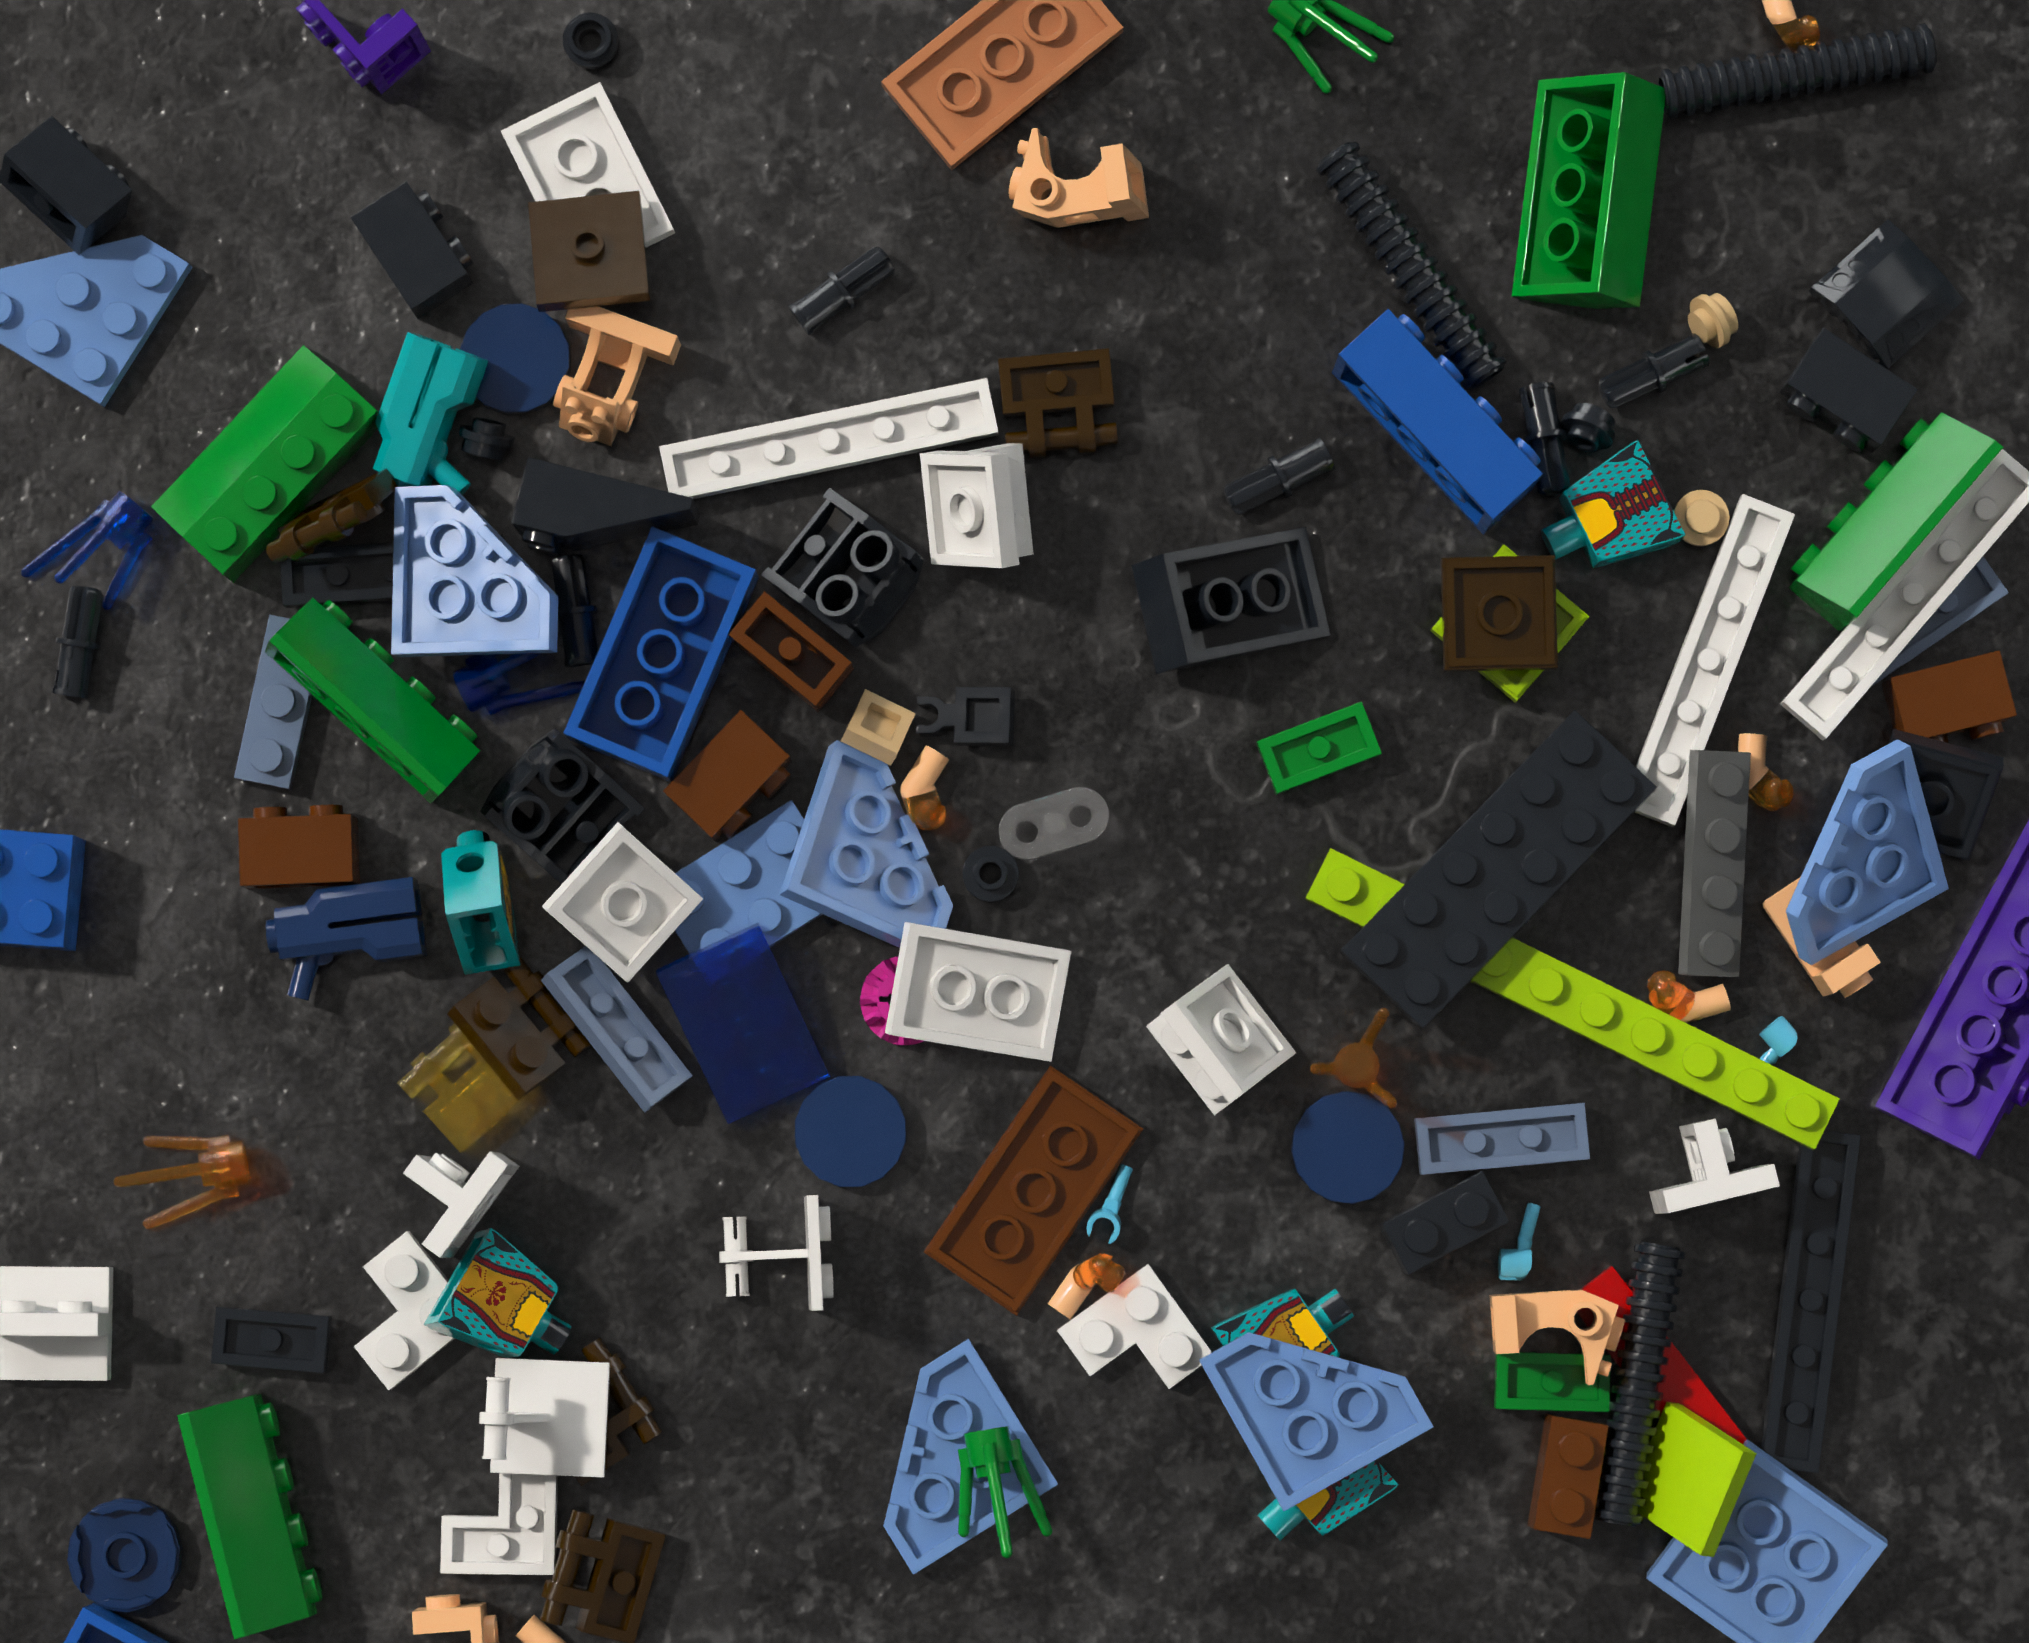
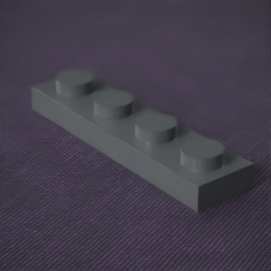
(1714, 863)

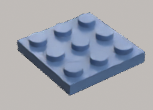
(1780, 1563)

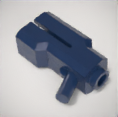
(311, 934)

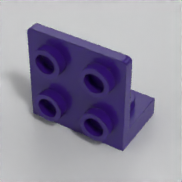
(383, 58)

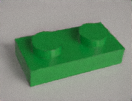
(1318, 748)
(1548, 1383)

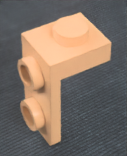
(1842, 970)
(446, 1614)

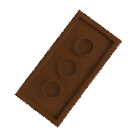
(1033, 1190)

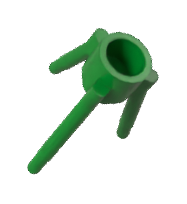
(1306, 15)
(990, 1455)

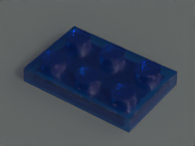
(742, 1023)

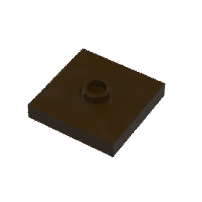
(588, 251)
(1499, 613)

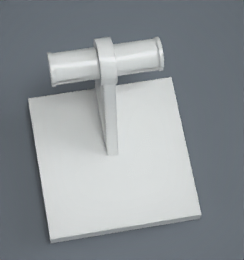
(819, 1275)
(547, 1417)

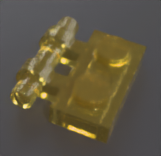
(471, 1103)

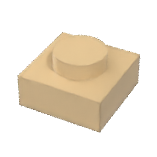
(878, 727)

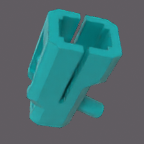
(420, 409)

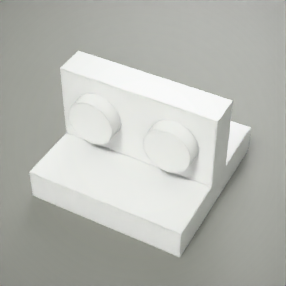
(977, 506)
(622, 902)
(1220, 1039)
(1707, 1155)
(465, 1200)
(56, 1323)

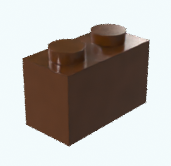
(791, 651)
(1952, 699)
(730, 777)
(298, 849)
(1568, 1476)

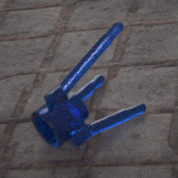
(114, 521)
(485, 680)

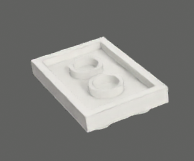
(582, 152)
(977, 991)

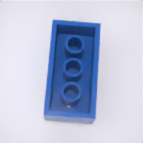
(1437, 420)
(661, 654)
(40, 889)

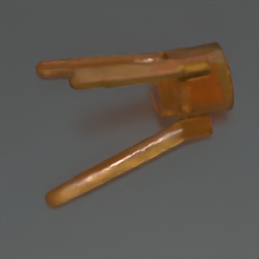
(1358, 1064)
(222, 1166)

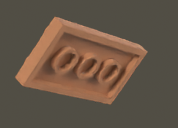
(995, 68)

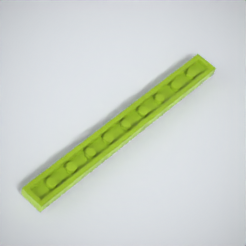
(1609, 1017)

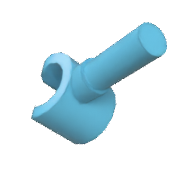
(1780, 1038)
(1112, 1203)
(1516, 1263)

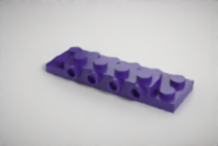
(1973, 1041)

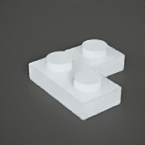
(413, 1287)
(1140, 1314)
(513, 1542)

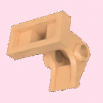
(1107, 193)
(617, 343)
(1521, 1314)

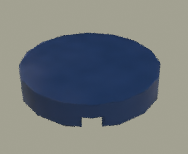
(524, 358)
(850, 1131)
(1347, 1147)
(125, 1554)

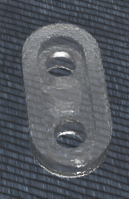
(1052, 821)

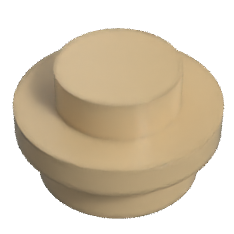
(1712, 319)
(1702, 517)

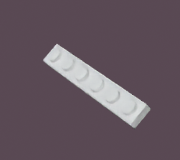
(830, 440)
(1910, 597)
(1711, 652)

